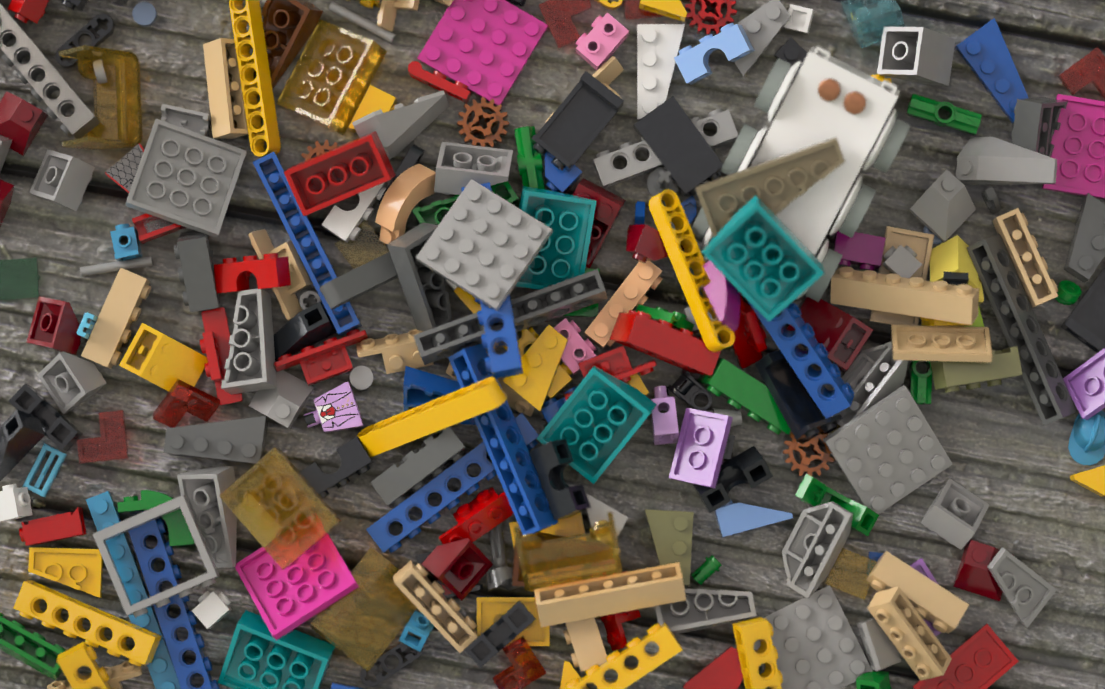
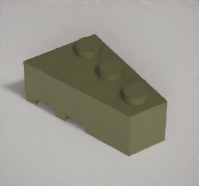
(952, 375)
(672, 538)

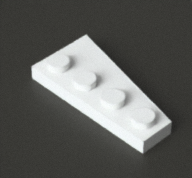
(655, 63)

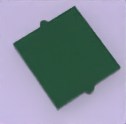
(19, 279)

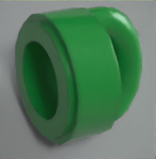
(1068, 292)

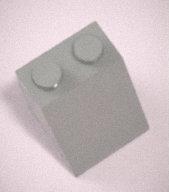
(916, 55)

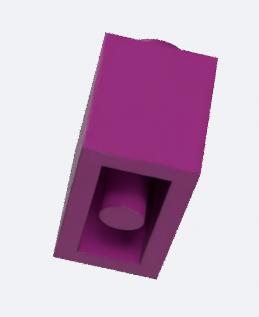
(859, 250)

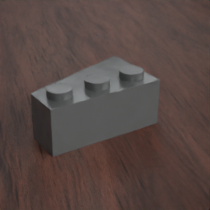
(1036, 123)
(1088, 241)
(197, 271)

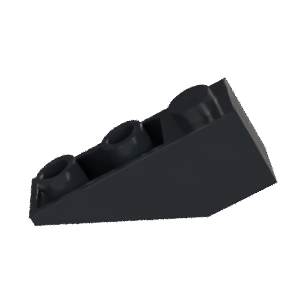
(303, 331)
(17, 438)

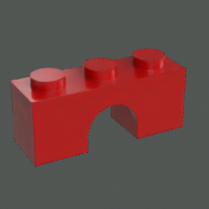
(235, 275)

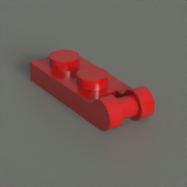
(438, 81)

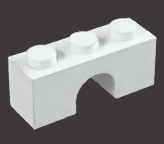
(345, 223)

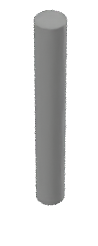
(361, 21)
(115, 266)

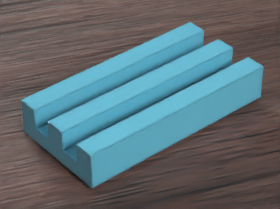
(89, 326)
(53, 474)

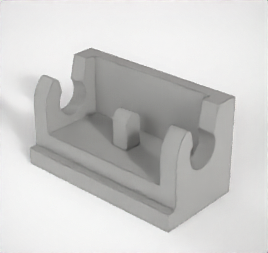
(187, 119)

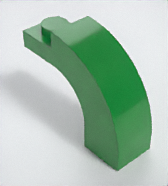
(816, 493)
(177, 527)

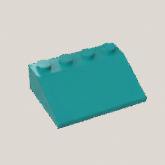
(568, 246)
(763, 259)
(598, 421)
(265, 663)

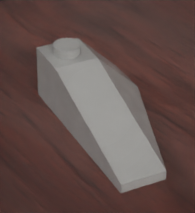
(404, 123)
(1003, 163)
(211, 512)

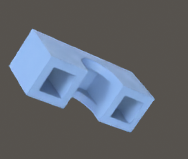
(694, 61)

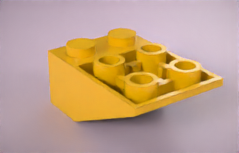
(162, 359)

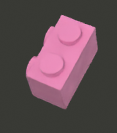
(601, 41)
(576, 348)

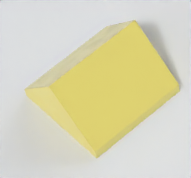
(952, 257)

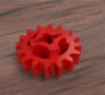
(717, 18)

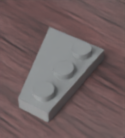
(761, 29)
(1020, 585)

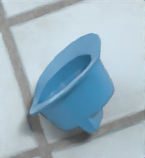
(1088, 439)

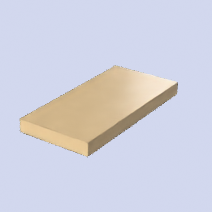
(921, 244)
(941, 343)

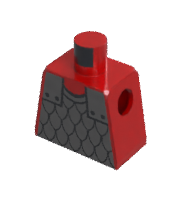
(125, 169)

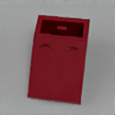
(606, 212)
(836, 330)

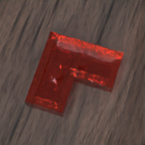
(558, 18)
(1086, 70)
(184, 399)
(111, 444)
(524, 668)

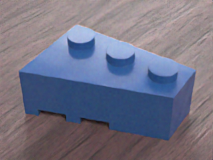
(423, 387)

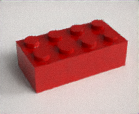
(339, 173)
(664, 342)

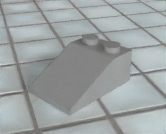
(464, 162)

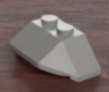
(872, 379)
(815, 546)

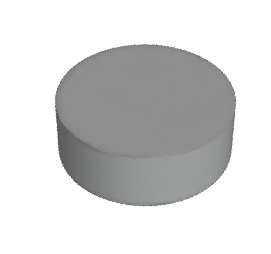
(100, 71)
(361, 377)

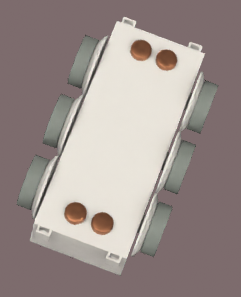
(821, 104)

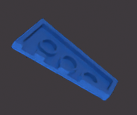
(993, 65)

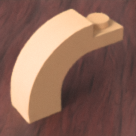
(401, 198)

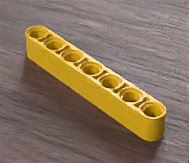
(262, 84)
(682, 261)
(432, 416)

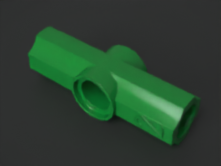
(959, 118)
(528, 159)
(921, 384)

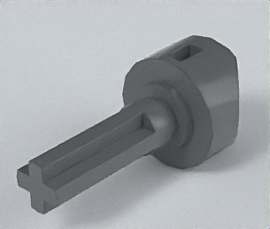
(660, 180)
(501, 574)

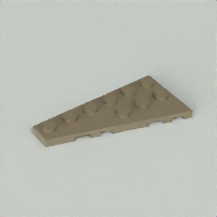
(773, 181)

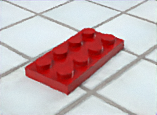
(974, 663)

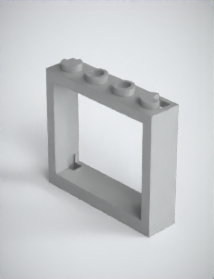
(138, 520)

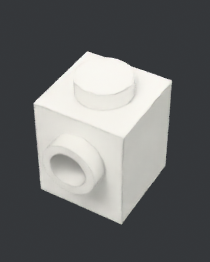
(14, 503)
(212, 608)

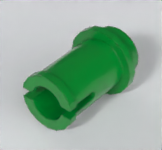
(706, 569)

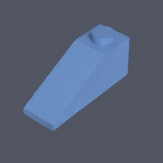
(744, 517)

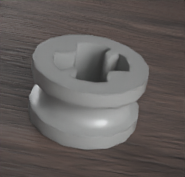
(306, 295)

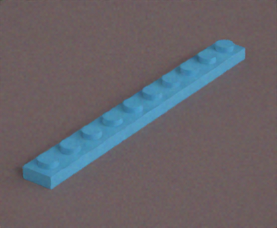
(105, 515)

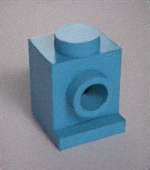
(132, 248)
(419, 626)

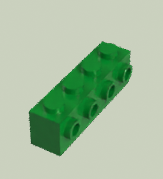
(30, 648)

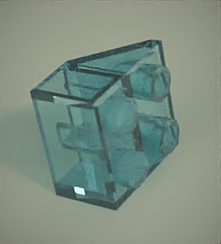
(869, 17)

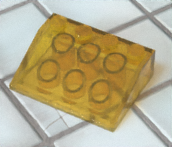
(332, 76)
(280, 508)
(370, 615)

